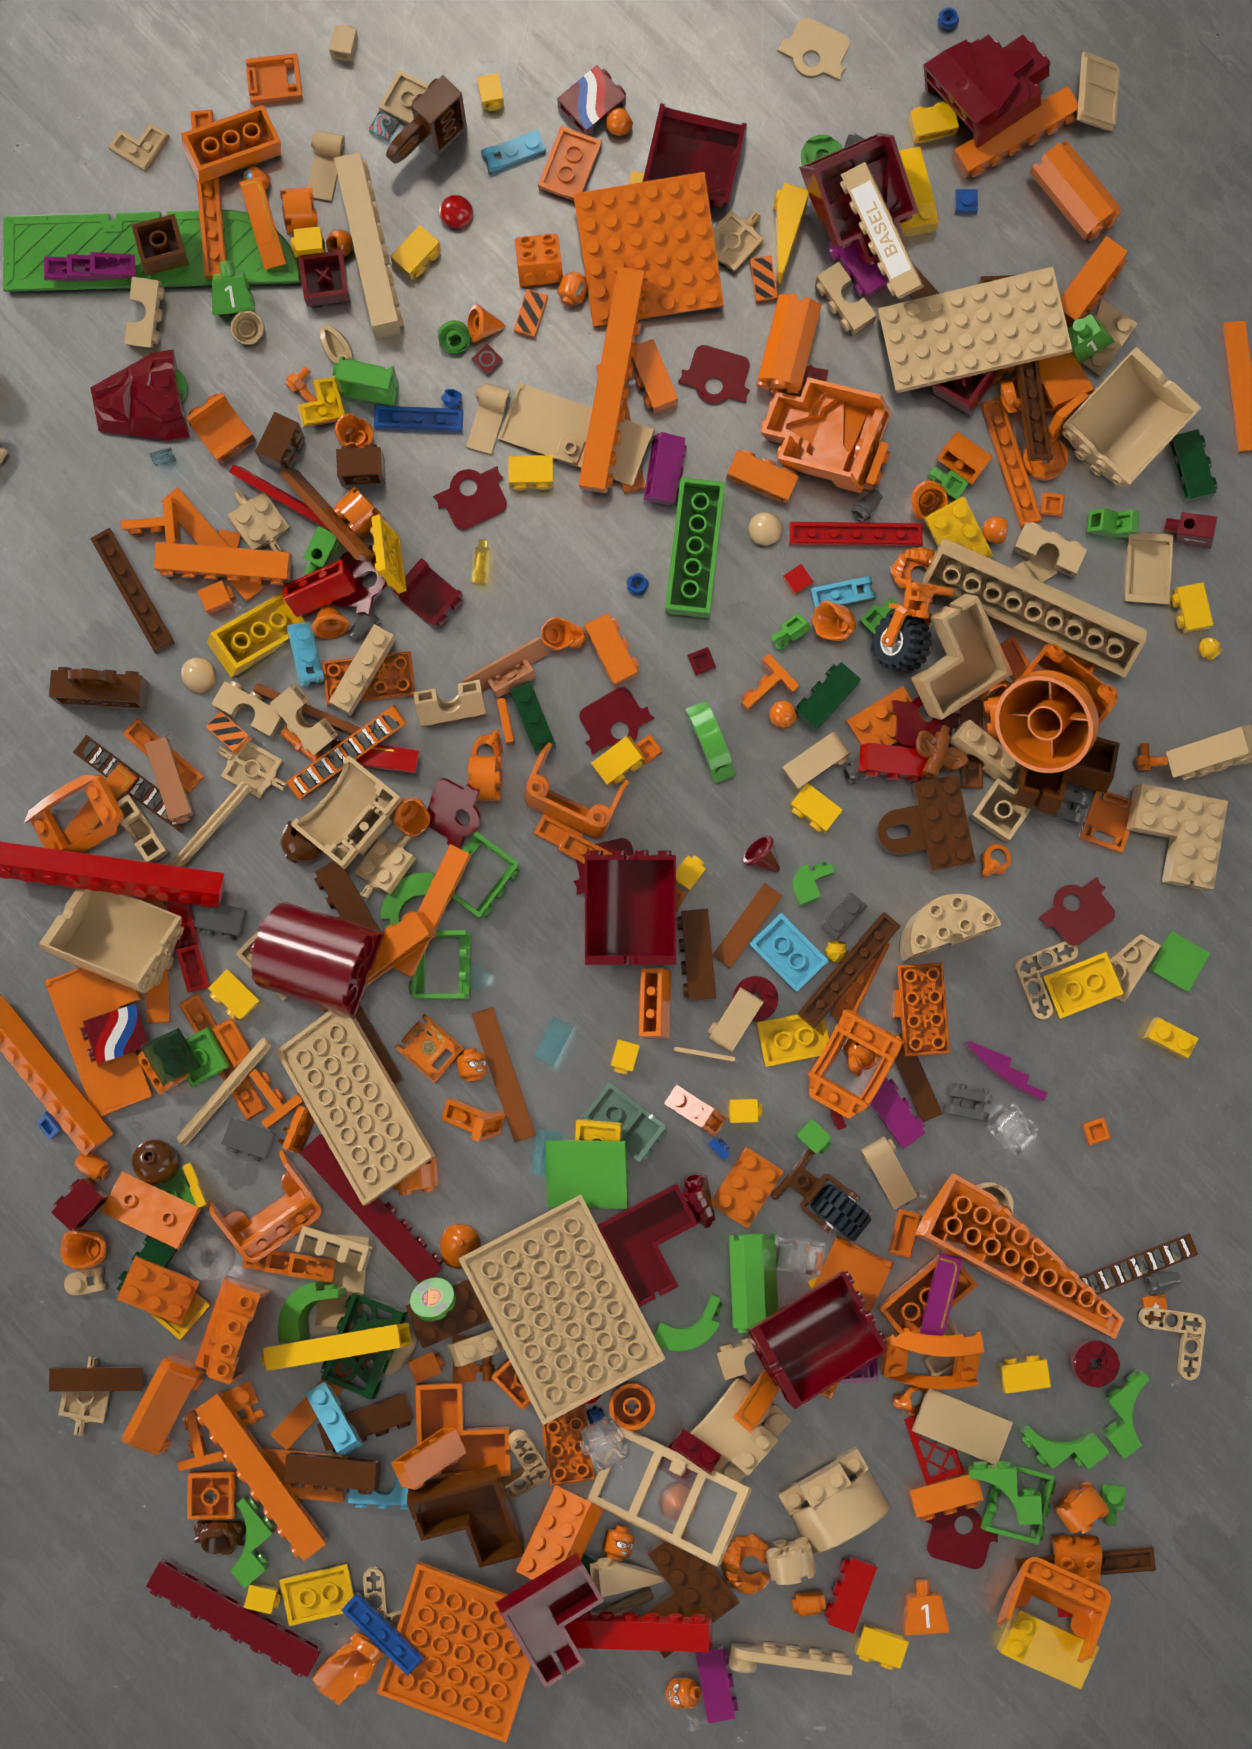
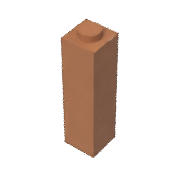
(169, 780)

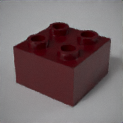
(324, 278)
(965, 392)
(80, 1204)

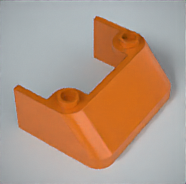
(1054, 659)
(589, 821)
(276, 1223)
(162, 1404)
(1064, 1590)

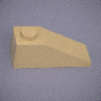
(618, 1577)

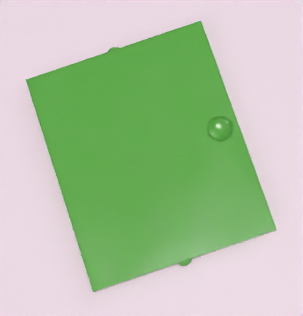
(587, 1169)

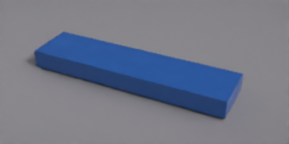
(418, 418)
(382, 1633)

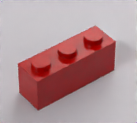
(319, 588)
(891, 761)
(850, 1593)

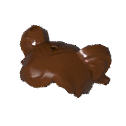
(219, 1536)

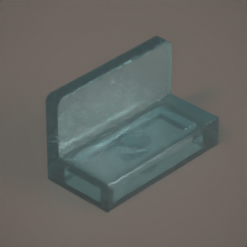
(539, 1160)

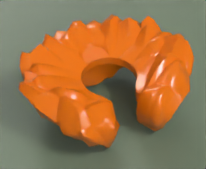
(907, 561)
(732, 1564)

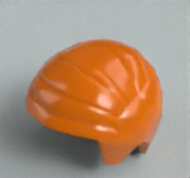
(353, 431)
(411, 816)

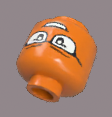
(472, 1065)
(618, 1543)
(683, 1693)

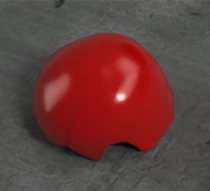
(455, 211)

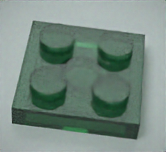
(170, 1056)

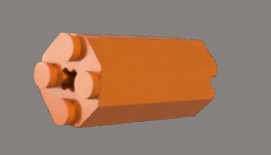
(1076, 191)
(789, 344)

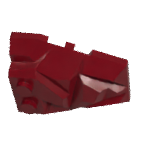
(142, 400)

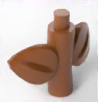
(939, 753)

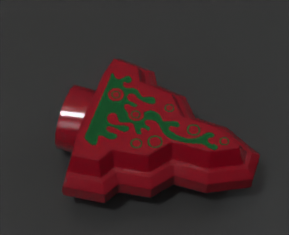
(699, 1199)

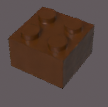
(160, 244)
(280, 442)
(360, 465)

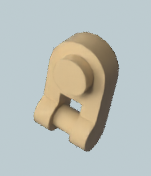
(78, 1283)

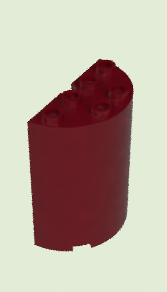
(630, 908)
(314, 957)
(817, 1340)

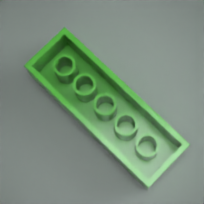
(694, 547)

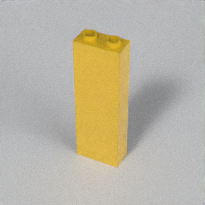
(336, 1346)

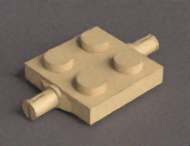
(736, 239)
(258, 521)
(252, 766)
(384, 865)
(85, 1405)

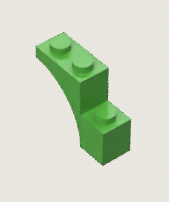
(1122, 1401)
(1087, 1450)
(1004, 1476)
(258, 1529)

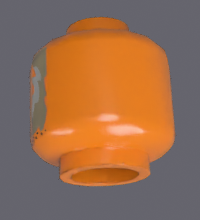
(573, 289)

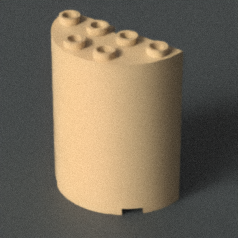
(1128, 419)
(944, 921)
(115, 937)

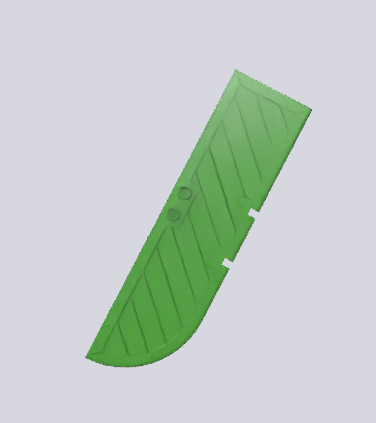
(56, 235)

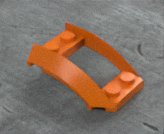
(102, 801)
(871, 1037)
(963, 1349)

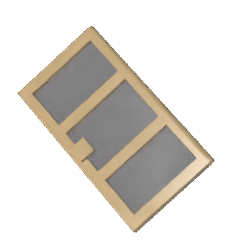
(672, 1498)

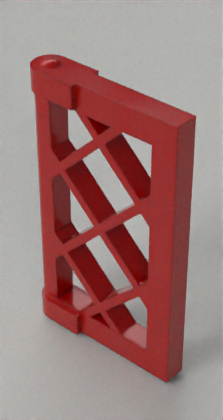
(923, 1461)

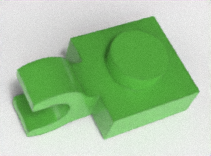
(951, 482)
(875, 614)
(791, 629)
(1114, 1498)

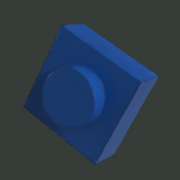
(966, 201)
(49, 1125)
(719, 1148)

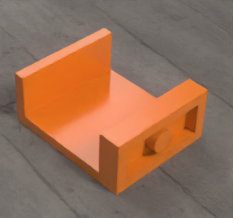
(220, 428)

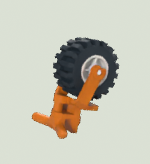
(902, 637)

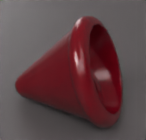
(762, 854)

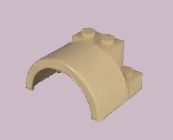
(350, 814)
(732, 1440)
(837, 1506)

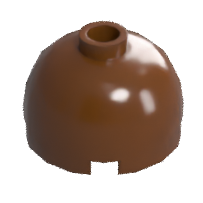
(297, 846)
(155, 1161)

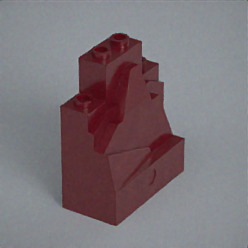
(989, 83)
(696, 144)
(832, 204)

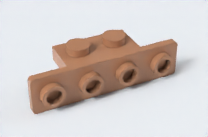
(510, 669)

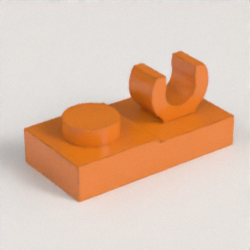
(298, 1131)

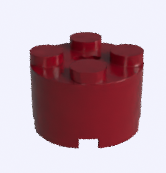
(766, 992)
(1107, 1362)

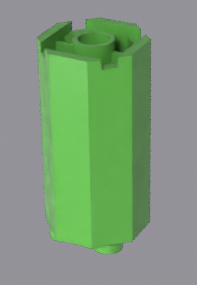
(752, 1279)

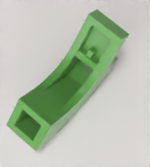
(711, 741)
(406, 890)
(295, 1311)
(691, 1337)

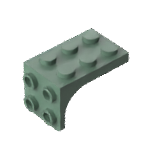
(638, 1126)

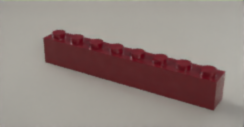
(377, 1215)
(230, 1616)

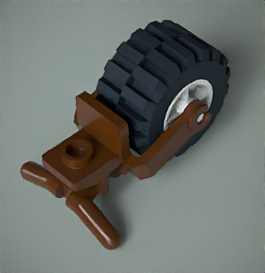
(831, 1203)

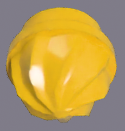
(1209, 648)
(836, 951)

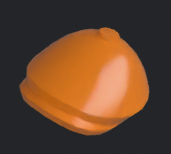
(927, 498)
(457, 1242)

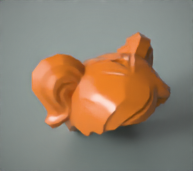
(859, 1057)

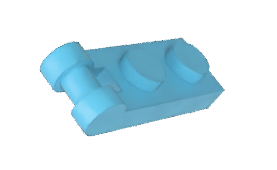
(514, 151)
(844, 592)
(305, 653)

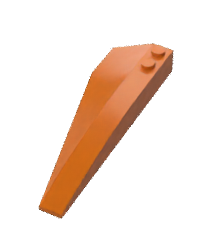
(990, 1238)

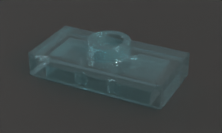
(553, 1041)

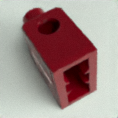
(1201, 529)

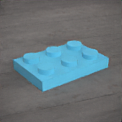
(788, 952)

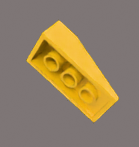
(790, 208)
(926, 219)
(253, 635)
(1045, 1647)

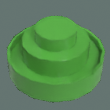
(454, 336)

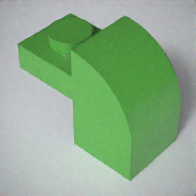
(1113, 524)
(804, 882)

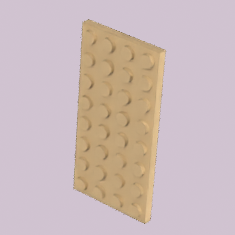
(975, 330)
(355, 1105)

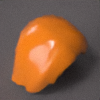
(833, 621)
(82, 1249)

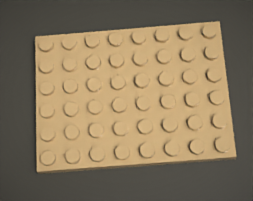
(561, 1309)

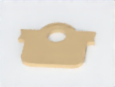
(817, 38)

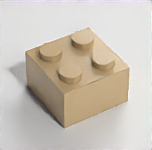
(998, 813)

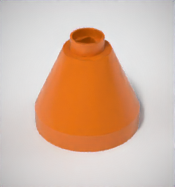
(1047, 721)

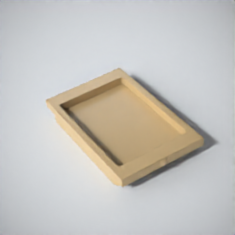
(1098, 92)
(1148, 568)

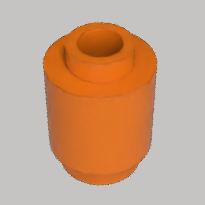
(92, 1166)
(808, 1603)

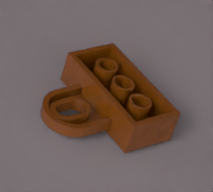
(436, 121)
(98, 688)
(935, 823)

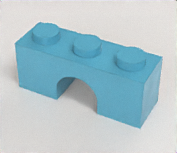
(336, 1425)
(384, 1500)

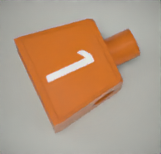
(924, 1611)

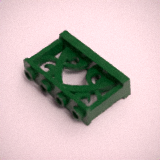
(374, 1376)

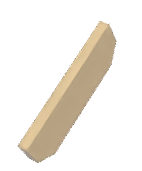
(704, 1054)

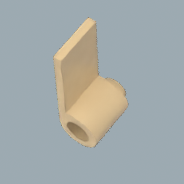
(324, 171)
(488, 418)
(1040, 567)
(817, 759)
(735, 1020)
(889, 1172)

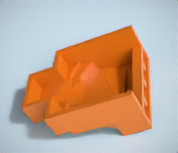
(828, 431)
(227, 1327)

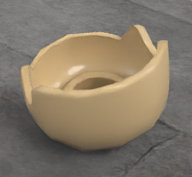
(247, 327)
(765, 529)
(198, 675)

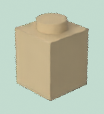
(343, 42)

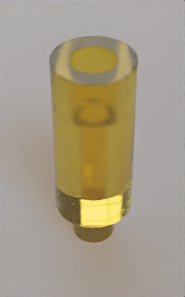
(480, 563)

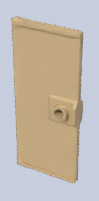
(561, 427)

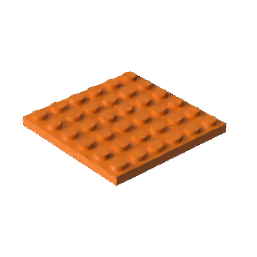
(655, 229)
(471, 1658)

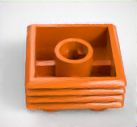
(508, 1381)
(201, 1507)

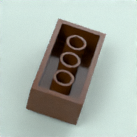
(464, 1316)

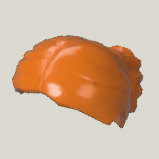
(561, 633)

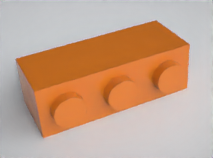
(653, 378)
(762, 476)
(612, 649)
(655, 1003)
(428, 1458)
(945, 1497)

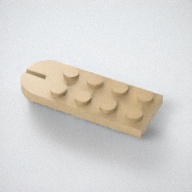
(745, 1657)

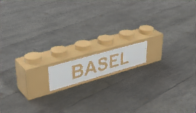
(882, 231)

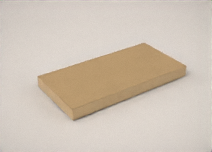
(345, 1275)
(962, 1426)

